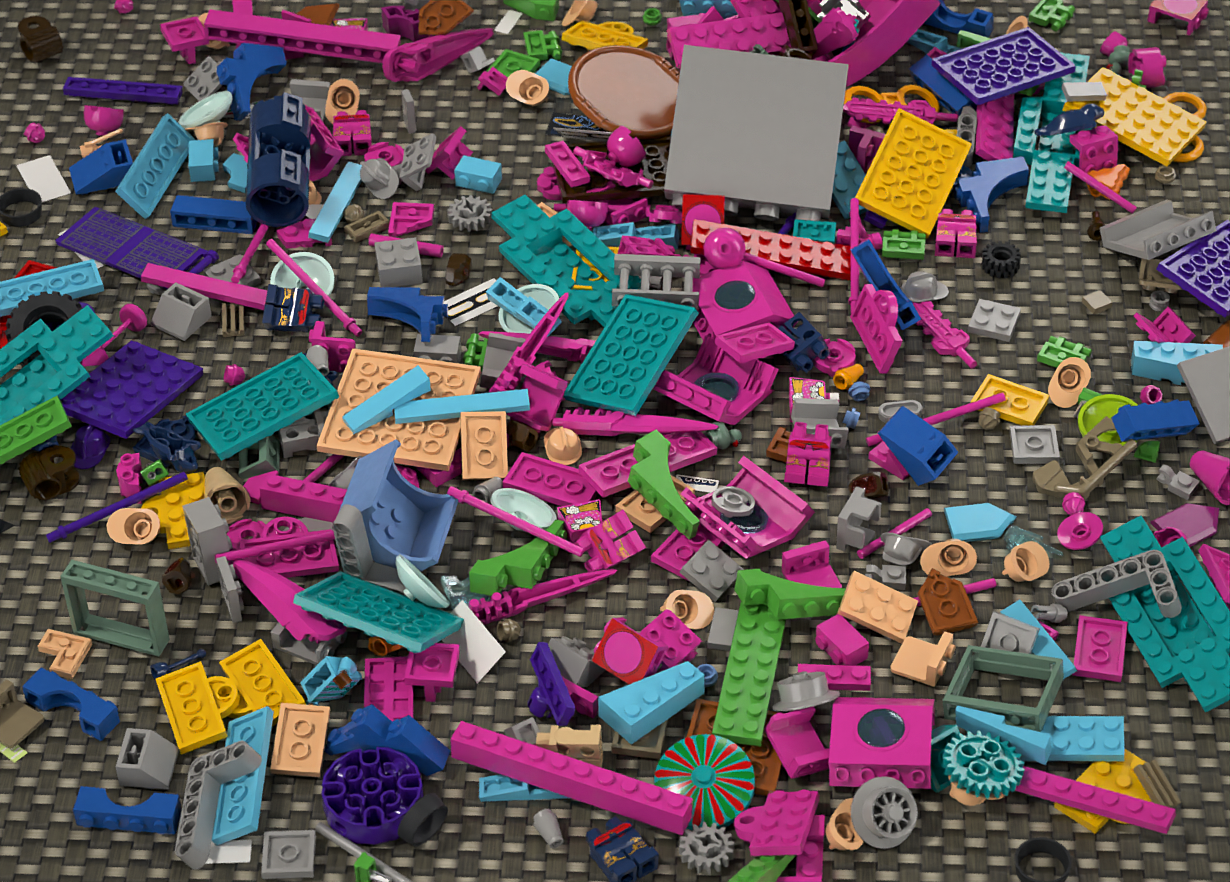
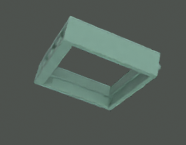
(86, 576)
(1007, 663)

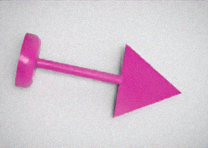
(132, 318)

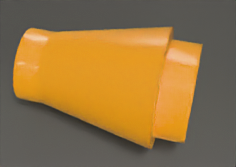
(847, 376)

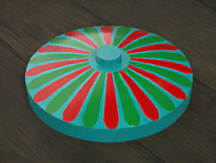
(712, 774)

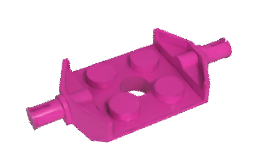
(596, 162)

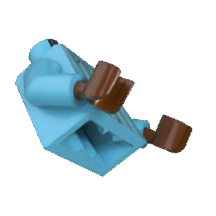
(330, 679)

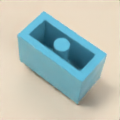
(203, 160)
(478, 174)

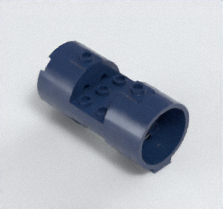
(278, 161)

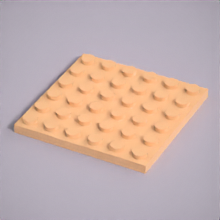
(422, 443)

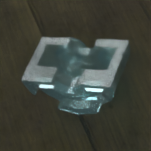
(459, 590)

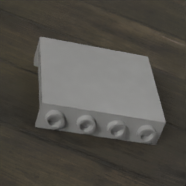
(1155, 231)

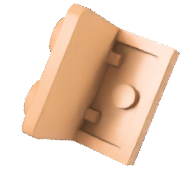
(923, 660)

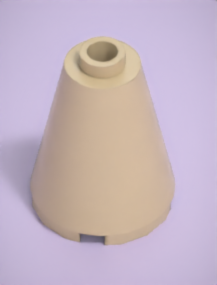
(226, 493)

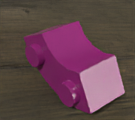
(402, 22)

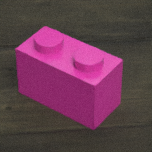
(842, 641)

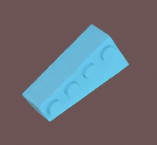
(1160, 360)
(651, 701)

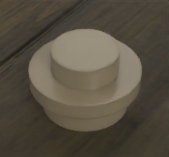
(1165, 174)

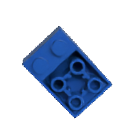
(101, 168)
(917, 445)

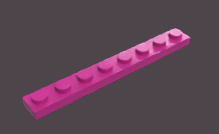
(1097, 800)

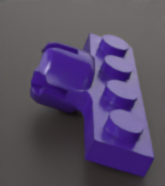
(551, 690)

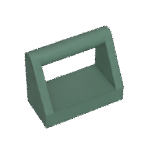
(268, 458)

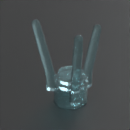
(1015, 536)

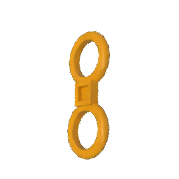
(891, 97)
(1197, 142)

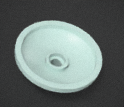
(207, 110)
(312, 264)
(541, 293)
(524, 507)
(419, 585)

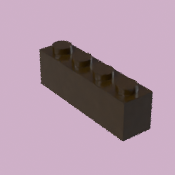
(799, 26)

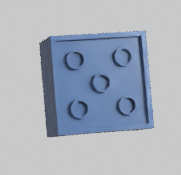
(397, 513)

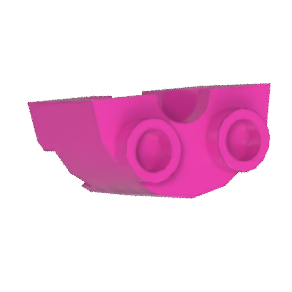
(129, 474)

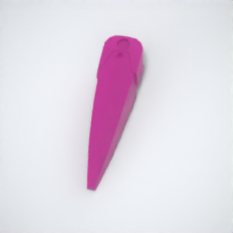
(834, 31)
(429, 55)
(278, 596)

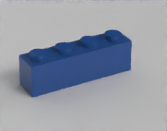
(945, 92)
(212, 215)
(1155, 420)

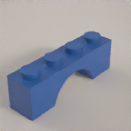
(977, 22)
(49, 690)
(156, 814)

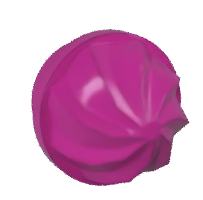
(123, 6)
(34, 133)
(234, 375)
(1150, 394)
(1073, 503)

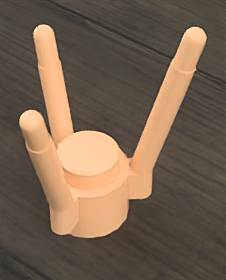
(90, 147)

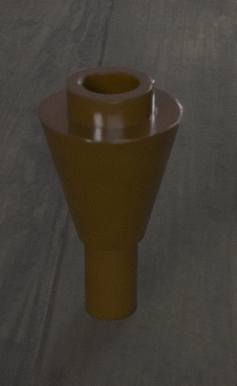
(1094, 227)

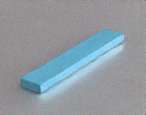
(336, 203)
(452, 406)

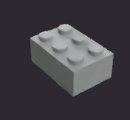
(206, 536)

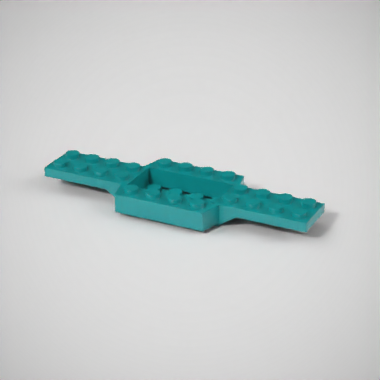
(1048, 179)

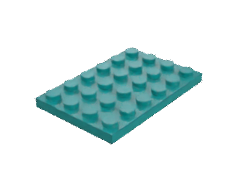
(630, 354)
(262, 406)
(378, 612)

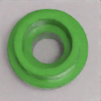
(652, 16)

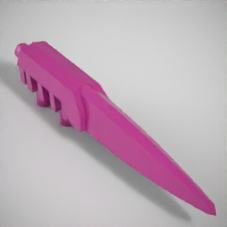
(556, 346)
(525, 354)
(618, 423)
(520, 599)

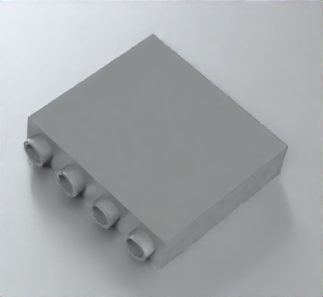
(756, 132)

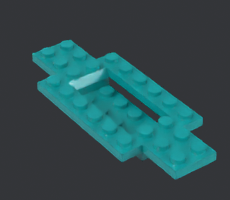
(545, 259)
(57, 366)
(1183, 643)

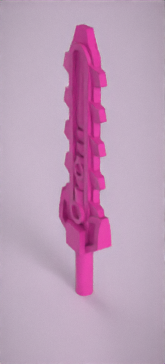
(886, 112)
(945, 340)

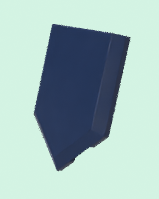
(181, 427)

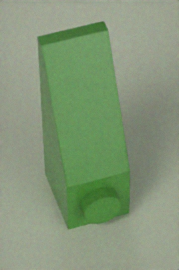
(536, 8)

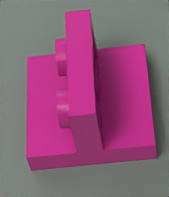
(185, 36)
(864, 145)
(449, 153)
(433, 668)

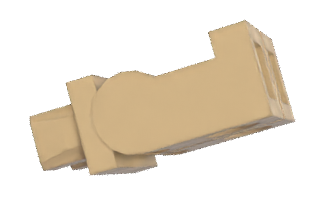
(577, 744)

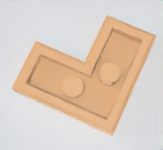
(69, 651)

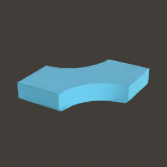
(237, 168)

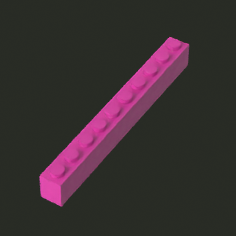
(299, 36)
(572, 778)

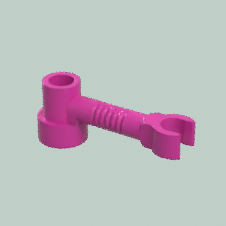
(875, 238)

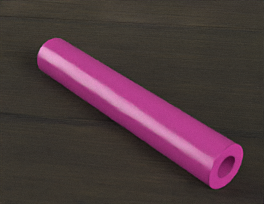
(423, 248)

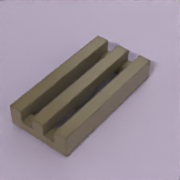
(364, 227)
(232, 308)
(1159, 786)

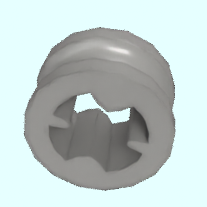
(1159, 300)

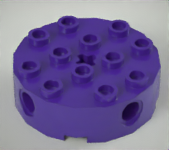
(370, 794)

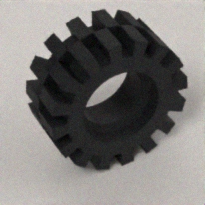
(1001, 267)

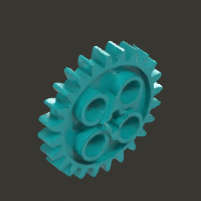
(983, 764)

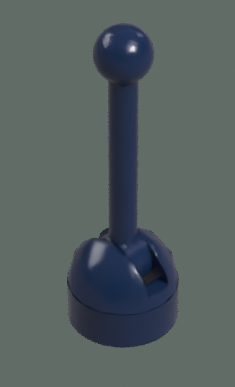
(161, 668)

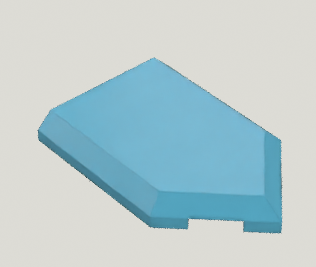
(556, 75)
(977, 521)

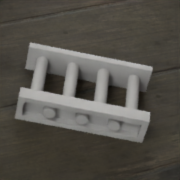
(661, 267)

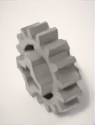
(469, 213)
(706, 848)

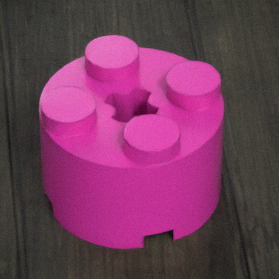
(1151, 63)

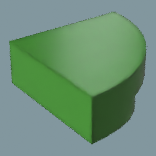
(1148, 451)

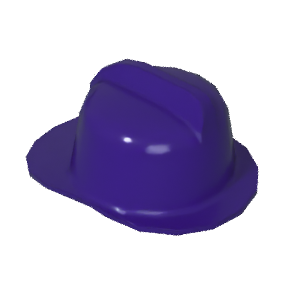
(89, 446)

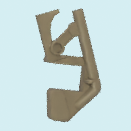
(1052, 480)

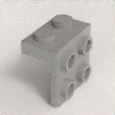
(204, 79)
(415, 160)

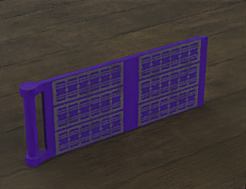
(131, 245)

